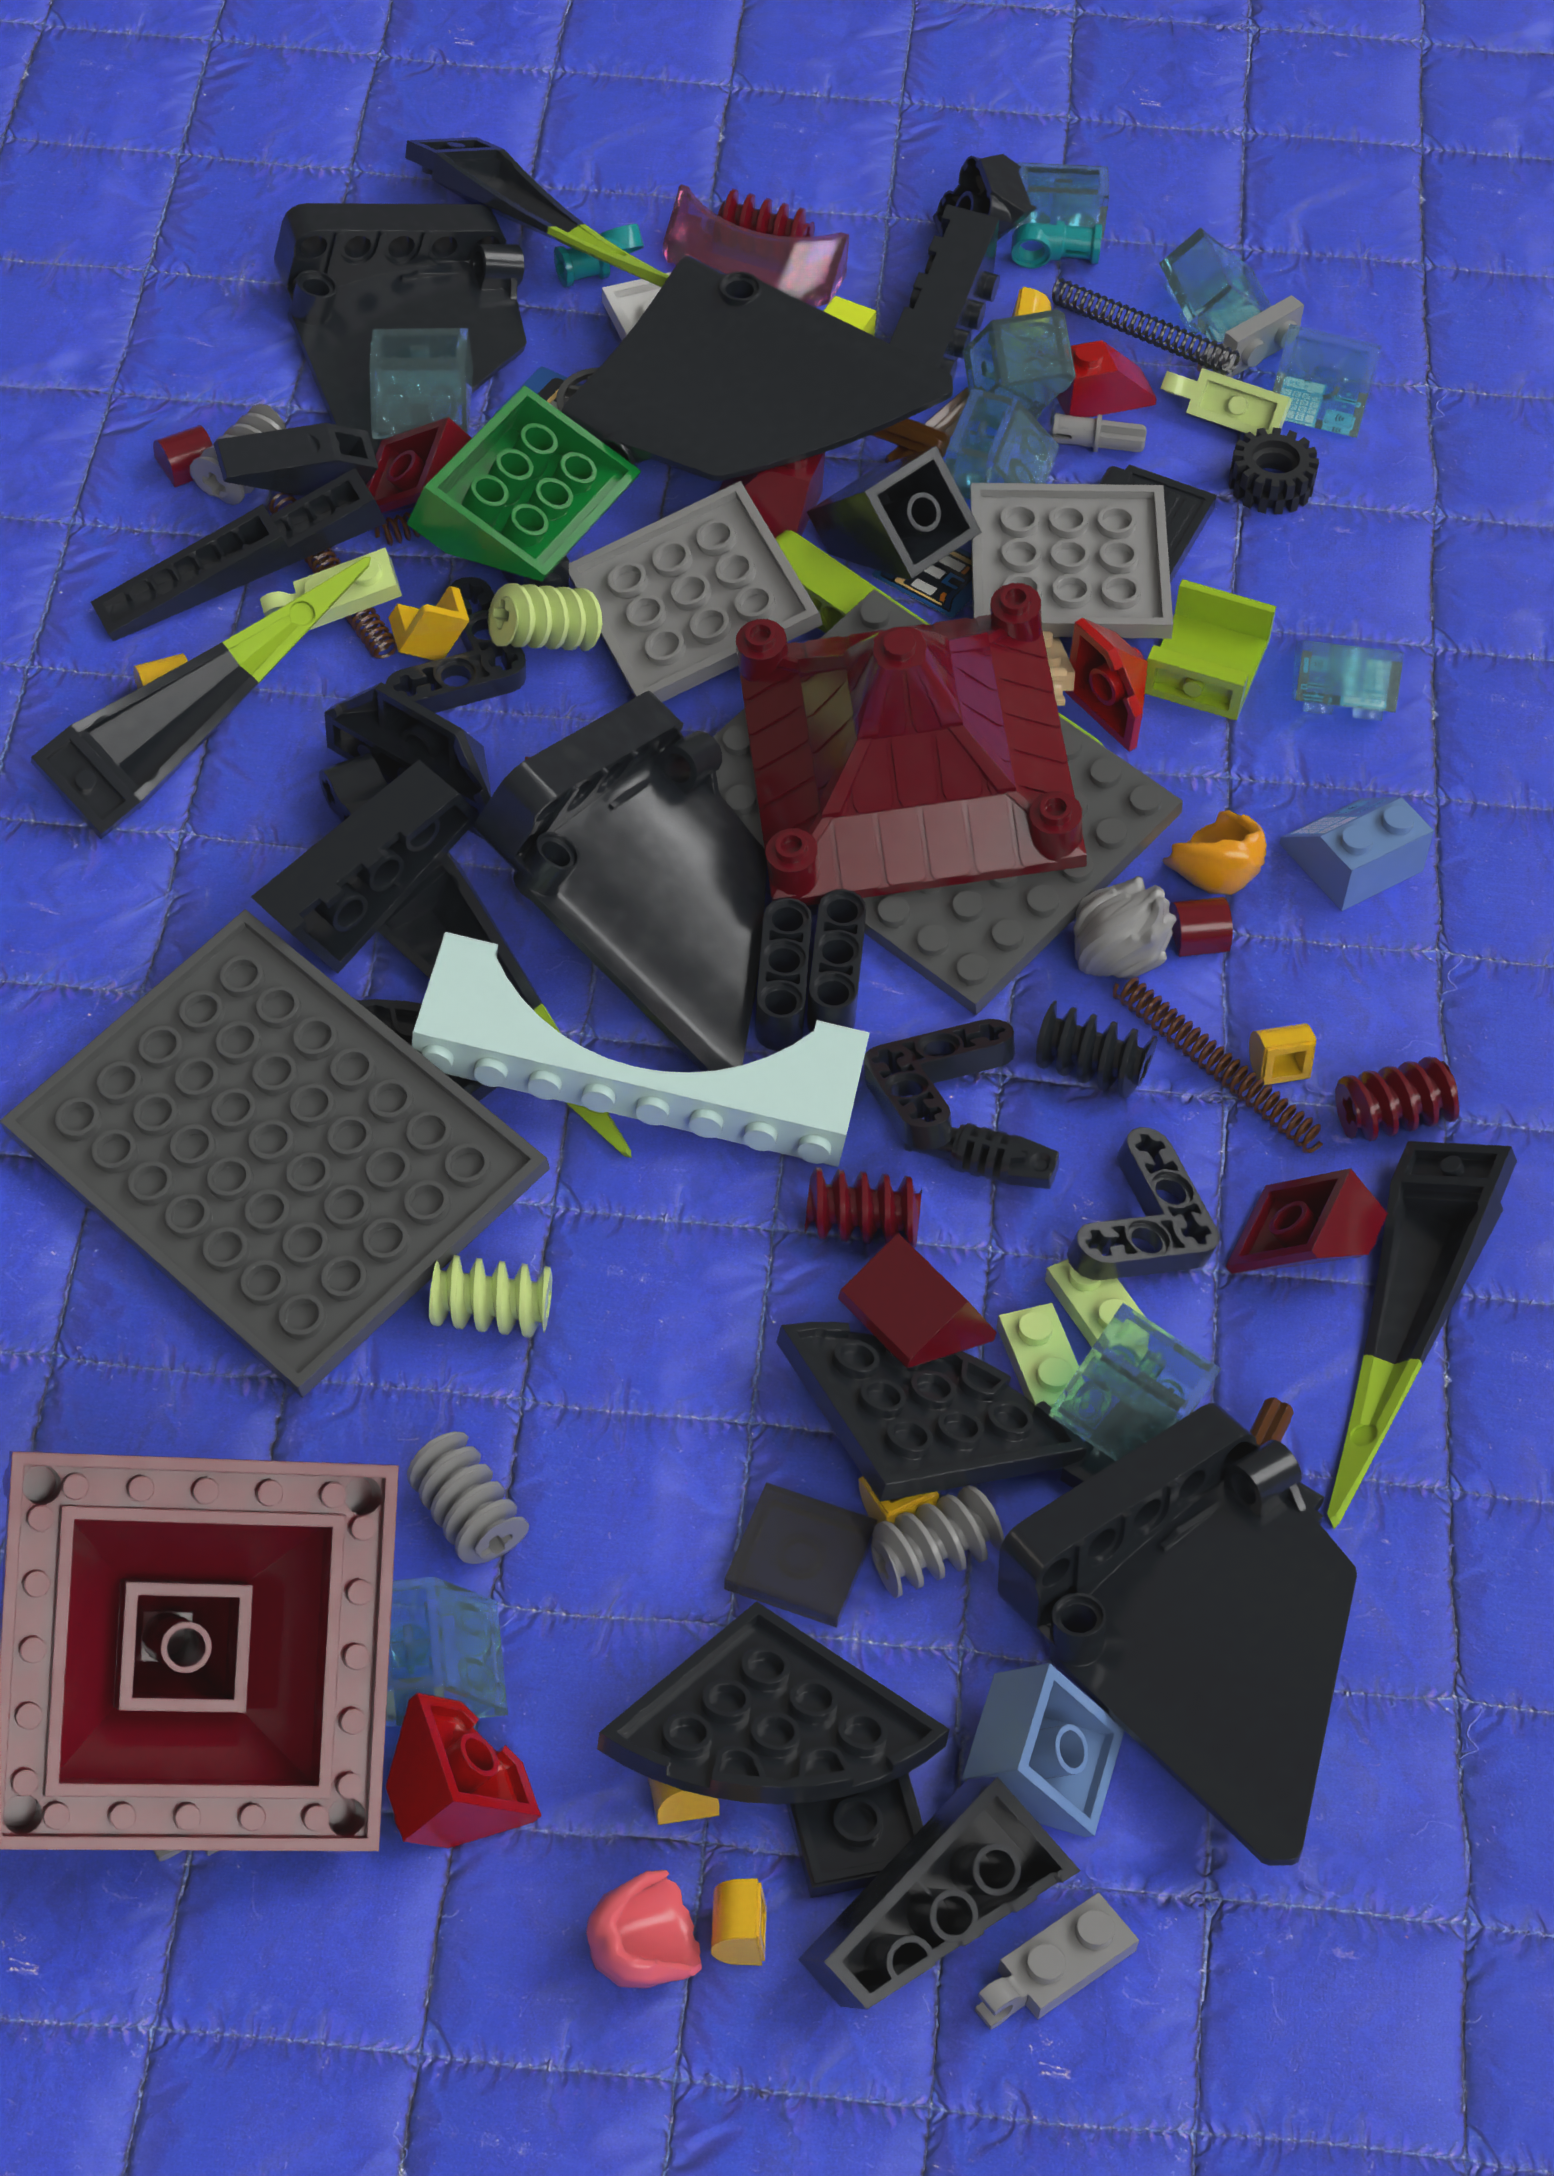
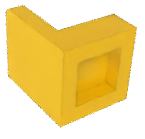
(431, 629)

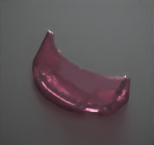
(796, 265)

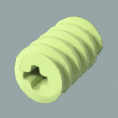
(544, 617)
(490, 1297)

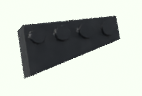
(952, 291)
(367, 865)
(938, 1893)

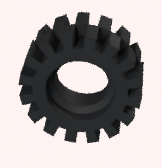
(1270, 488)

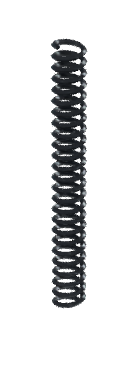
(1138, 329)

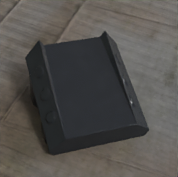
(990, 188)

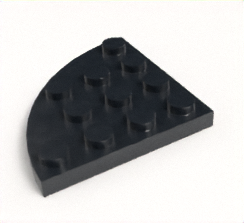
(925, 1423)
(771, 1721)

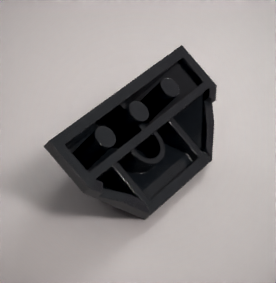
(402, 733)

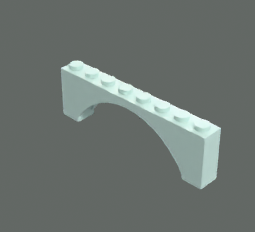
(783, 1103)

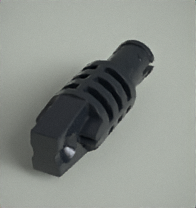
(998, 1156)

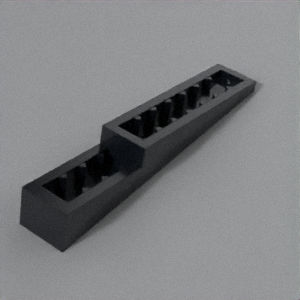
(240, 554)

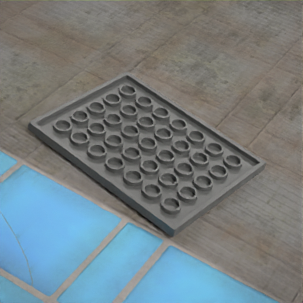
(986, 932)
(275, 1150)

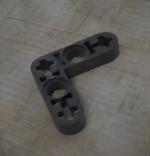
(475, 664)
(917, 1066)
(1179, 1233)

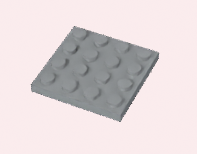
(1082, 548)
(687, 588)

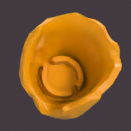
(1221, 854)

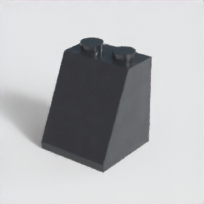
(897, 516)

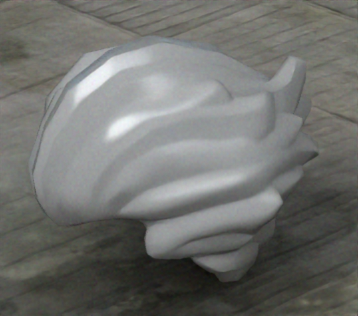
(1123, 930)

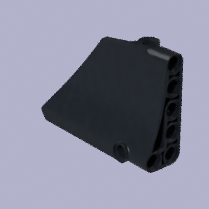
(395, 269)
(746, 379)
(643, 870)
(1198, 1616)

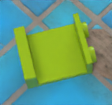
(1211, 651)

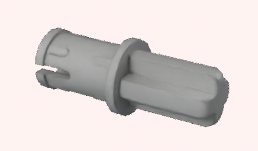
(1098, 433)

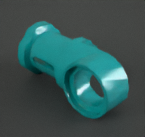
(1058, 242)
(576, 265)

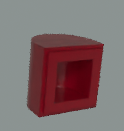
(179, 450)
(1202, 926)

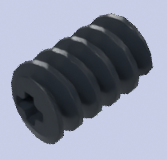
(1093, 1051)

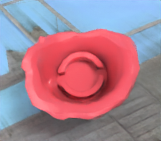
(643, 1933)

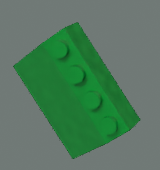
(522, 490)

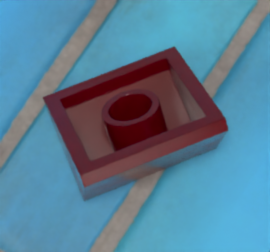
(913, 1307)

